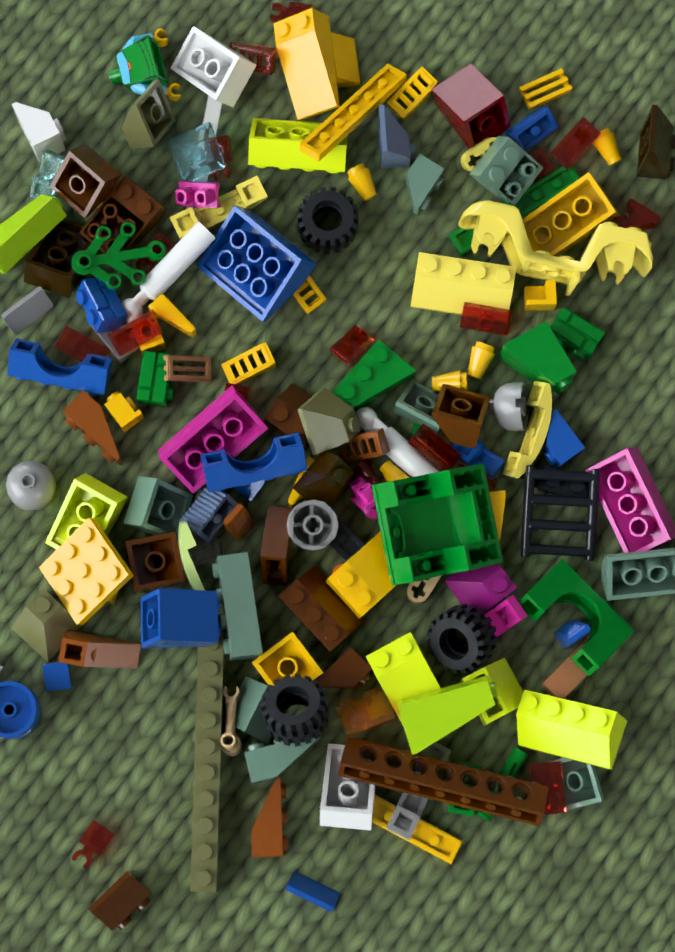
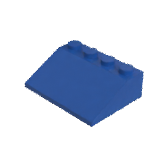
(255, 263)

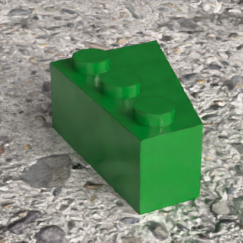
(374, 376)

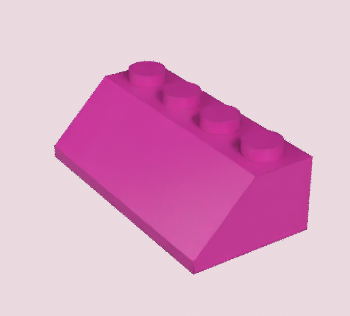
(224, 424)
(633, 502)

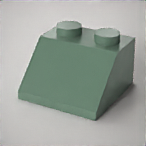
(156, 506)

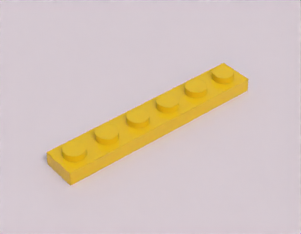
(352, 112)

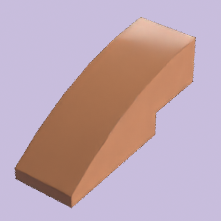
(565, 677)

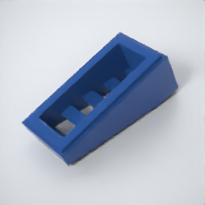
(571, 632)

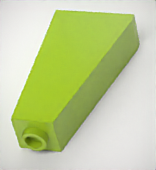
(28, 228)
(443, 710)

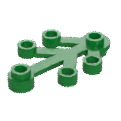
(115, 257)

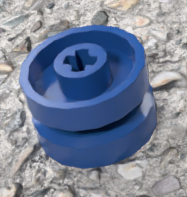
(26, 710)

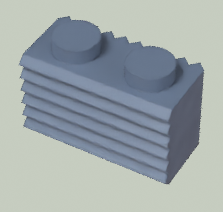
(208, 513)

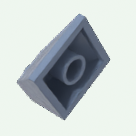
(393, 141)

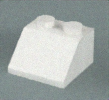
(40, 129)

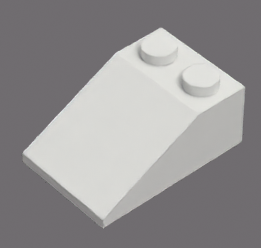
(213, 67)
(344, 800)

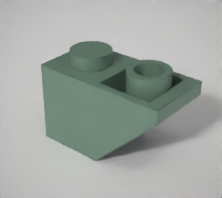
(421, 181)

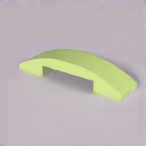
(185, 542)

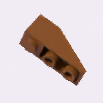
(89, 417)
(98, 651)
(267, 832)

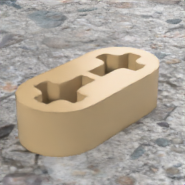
(428, 588)

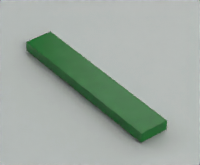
(533, 198)

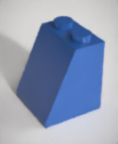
(179, 618)

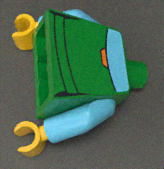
(142, 63)

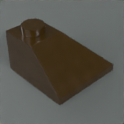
(325, 479)

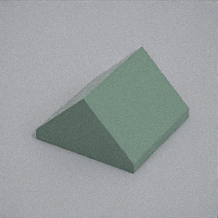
(417, 405)
(248, 710)
(580, 783)

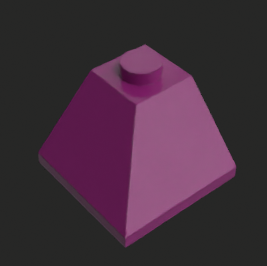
(481, 586)

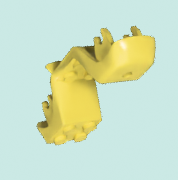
(610, 246)

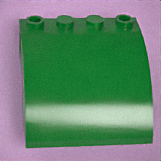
(437, 524)

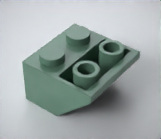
(506, 170)

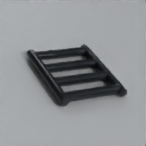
(589, 527)

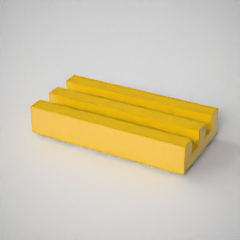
(543, 80)

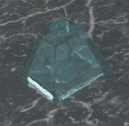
(196, 153)

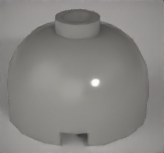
(510, 406)
(31, 485)
(312, 524)

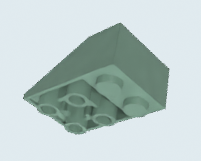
(273, 760)

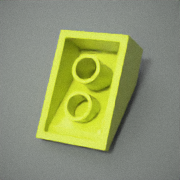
(84, 500)
(402, 670)

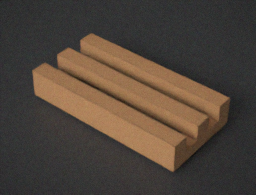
(169, 368)

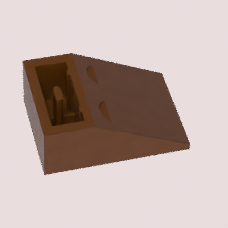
(125, 204)

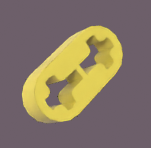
(478, 149)

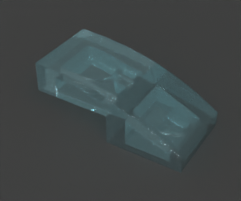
(48, 168)

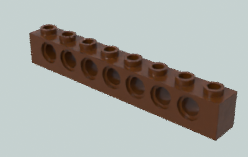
(452, 791)

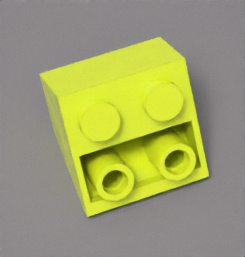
(507, 688)

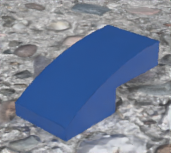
(479, 455)

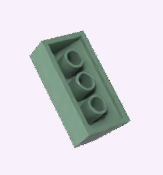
(638, 574)
(238, 606)

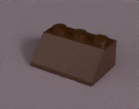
(320, 609)

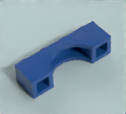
(30, 363)
(283, 458)

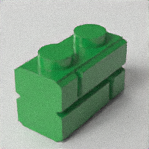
(576, 334)
(152, 387)

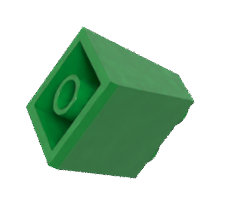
(539, 358)

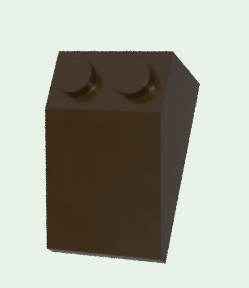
(656, 146)
(51, 259)

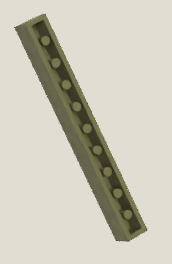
(207, 768)

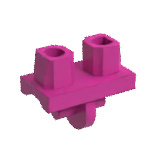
(198, 194)
(363, 497)

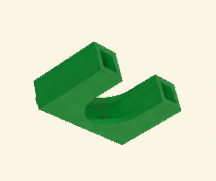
(606, 626)

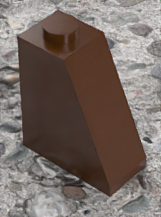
(276, 547)

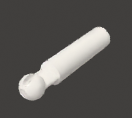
(169, 269)
(400, 450)

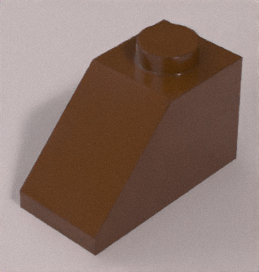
(346, 672)

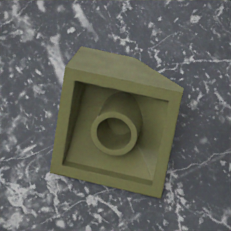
(148, 118)
(328, 421)
(44, 624)

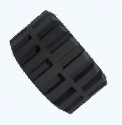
(331, 202)
(447, 646)
(297, 727)

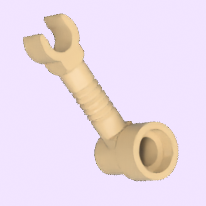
(236, 746)

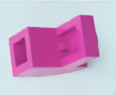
(506, 615)

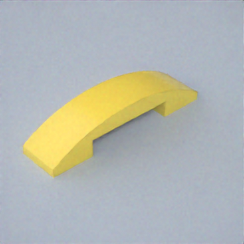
(246, 195)
(535, 435)

